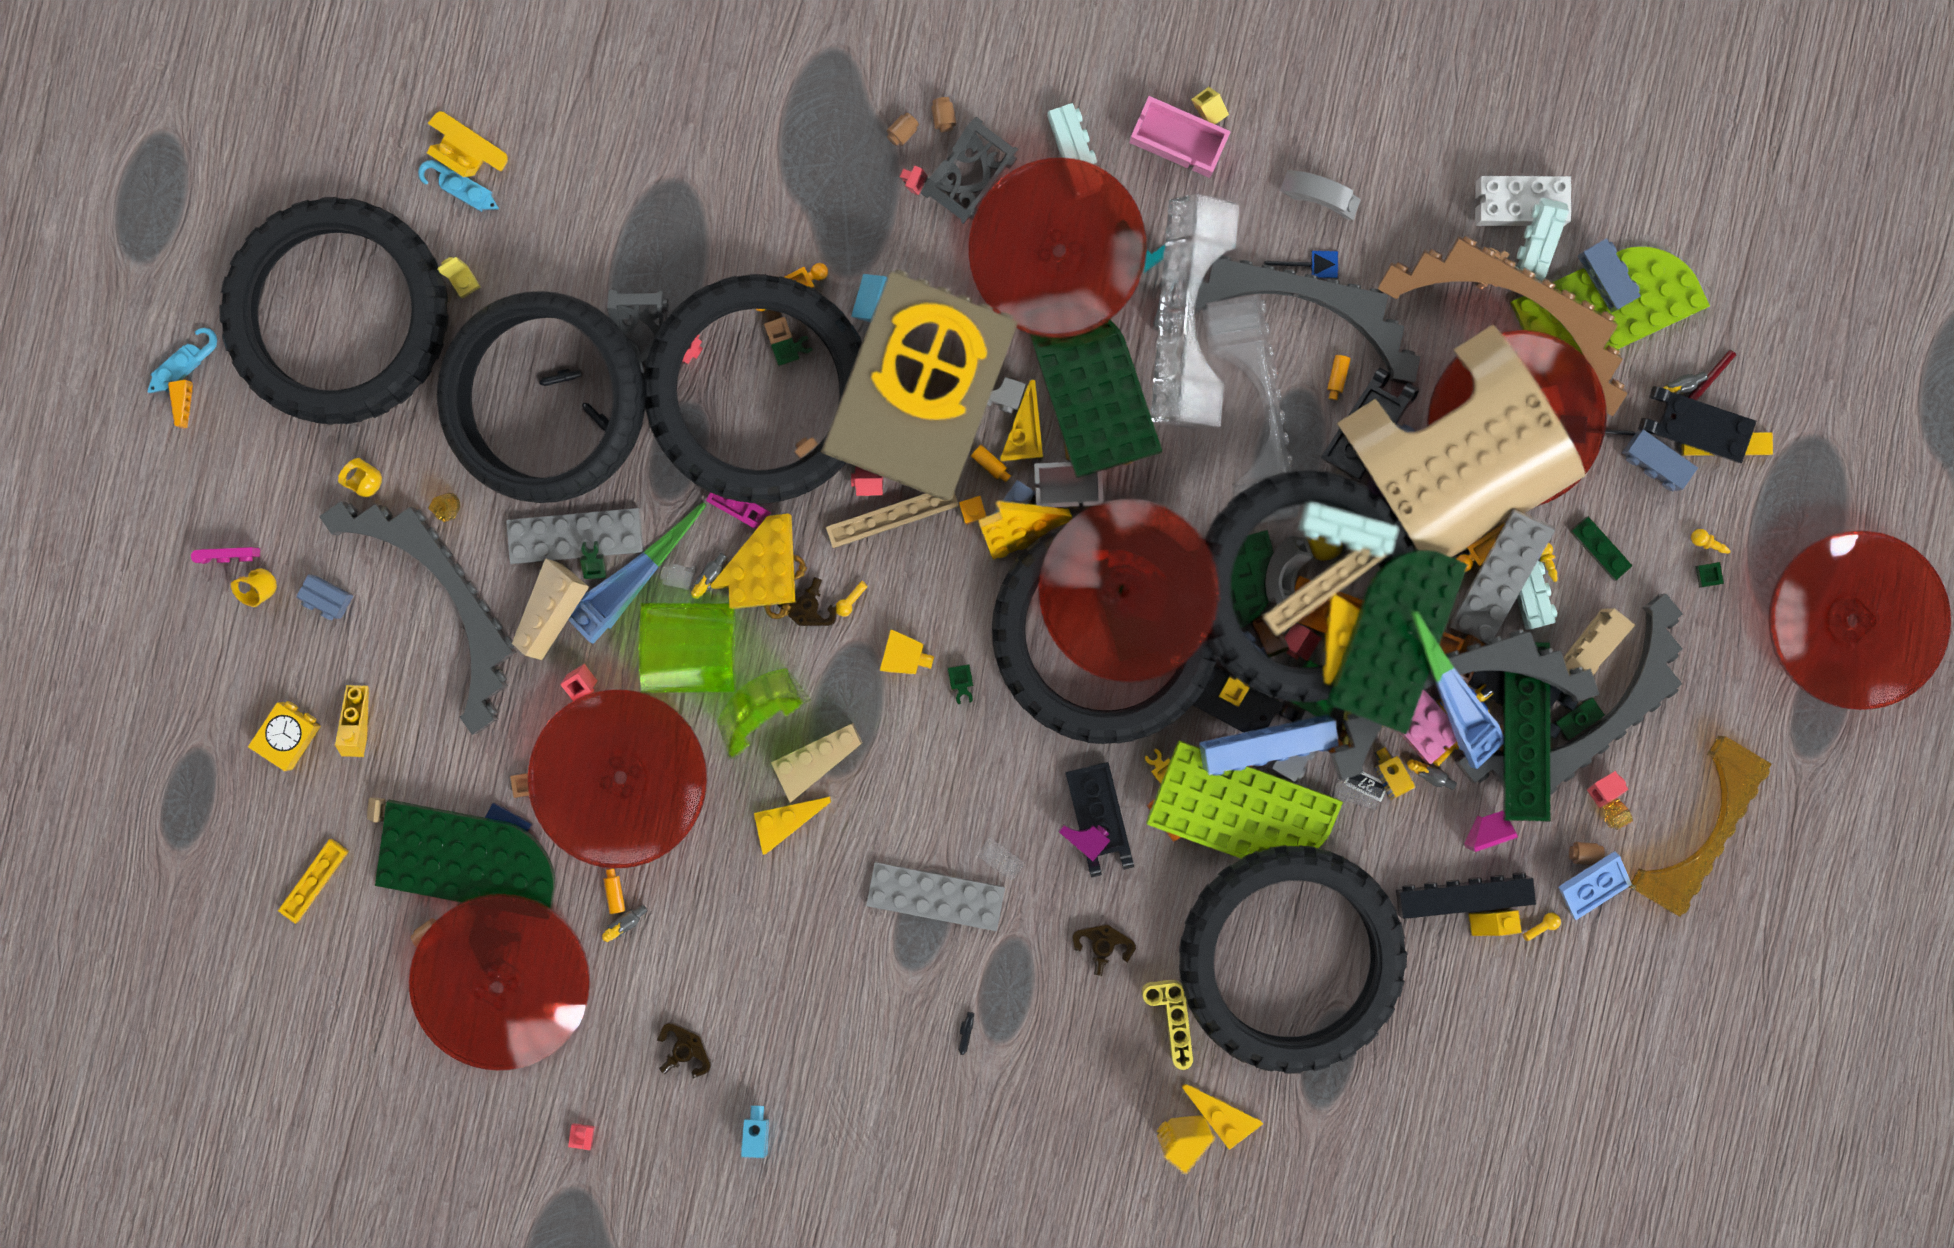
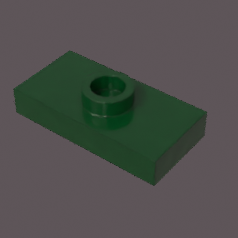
(1580, 718)

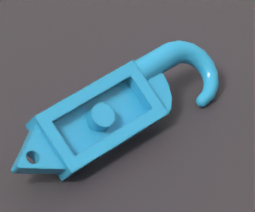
(460, 186)
(181, 363)

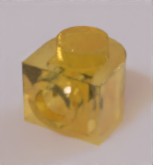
(445, 506)
(1617, 815)

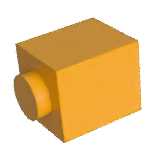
(972, 510)

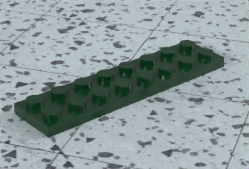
(1526, 747)

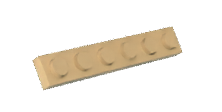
(888, 518)
(1319, 589)

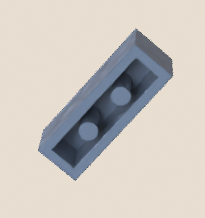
(1609, 275)
(1659, 461)

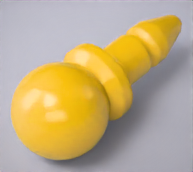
(1701, 538)
(1547, 558)

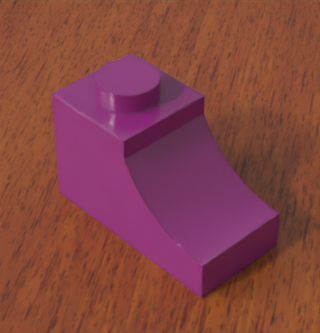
(1088, 841)

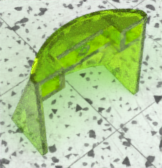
(687, 647)
(755, 705)

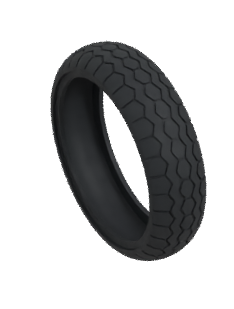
(457, 380)

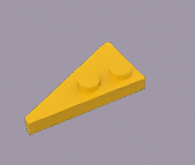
(1025, 436)
(1340, 627)
(780, 822)
(1228, 1122)

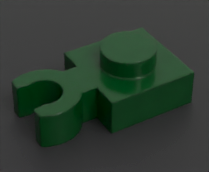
(787, 351)
(592, 564)
(960, 679)

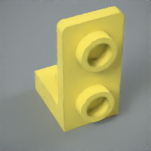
(459, 276)

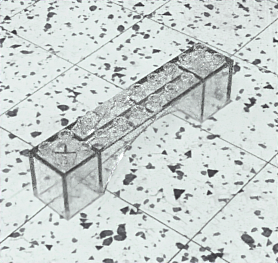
(1239, 335)
(1184, 385)

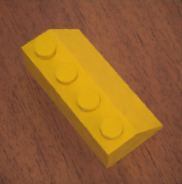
(1184, 1140)

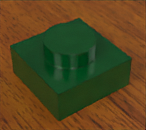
(1709, 574)

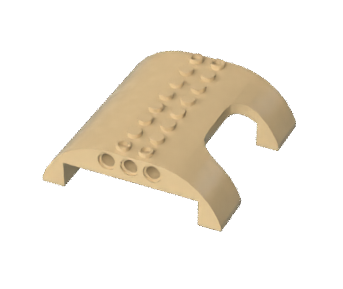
(1476, 461)

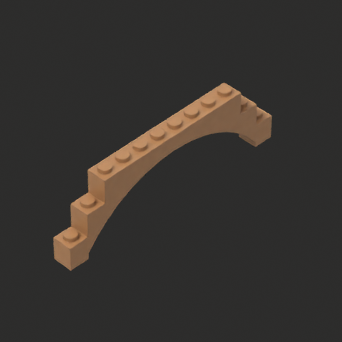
(1473, 264)

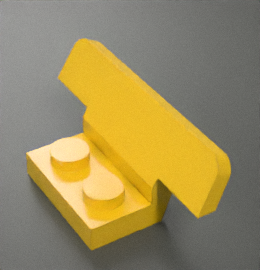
(462, 148)

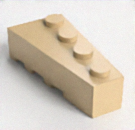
(548, 609)
(1598, 640)
(808, 764)

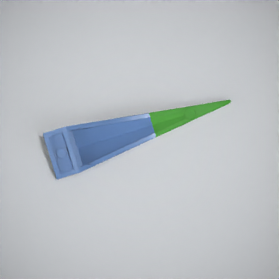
(609, 599)
(1472, 724)

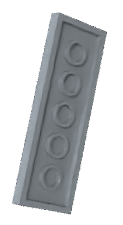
(562, 535)
(1502, 576)
(935, 896)

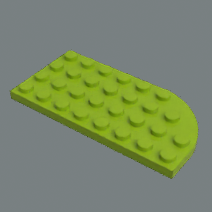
(1666, 290)
(1239, 808)

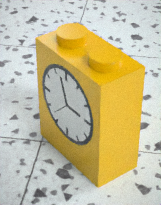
(284, 735)

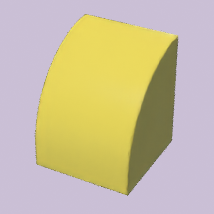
(1210, 106)

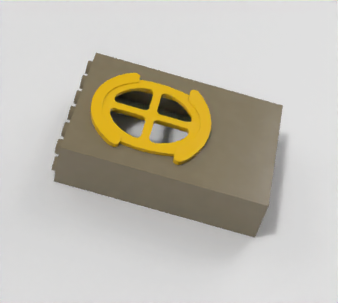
(901, 432)

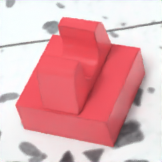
(914, 179)
(581, 1136)

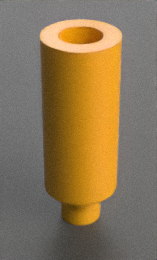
(1338, 376)
(990, 463)
(613, 892)

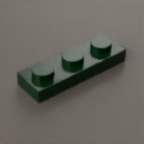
(1601, 548)

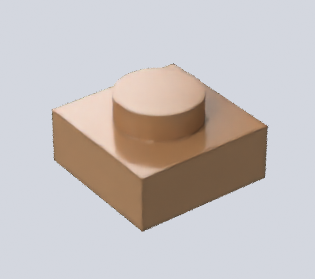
(777, 330)
(805, 446)
(520, 785)

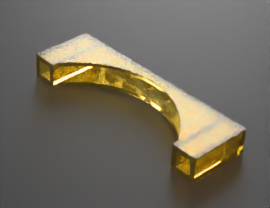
(1739, 779)

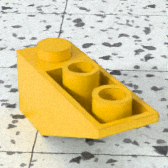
(353, 722)

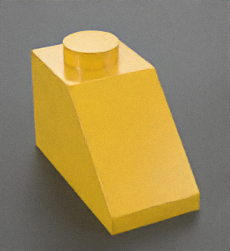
(1495, 922)

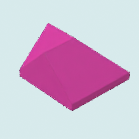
(1489, 832)

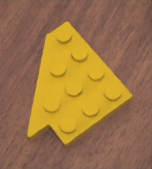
(1019, 526)
(762, 567)

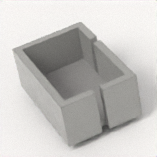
(1063, 490)

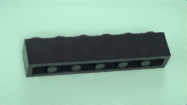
(1466, 896)

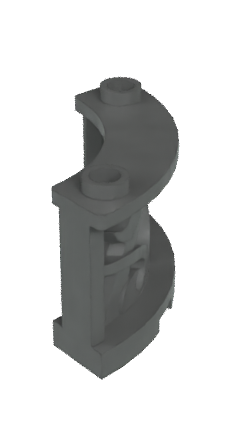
(969, 140)
(618, 311)

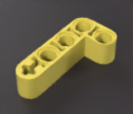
(1173, 1024)

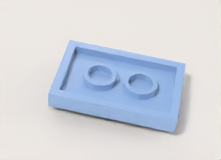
(1595, 885)

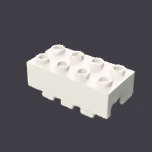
(1512, 198)

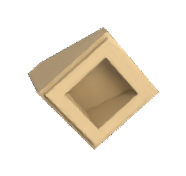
(376, 809)

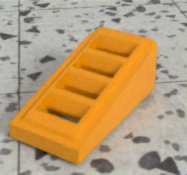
(180, 398)

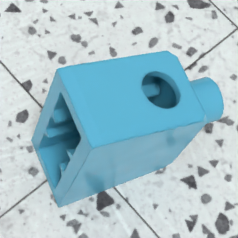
(755, 1144)

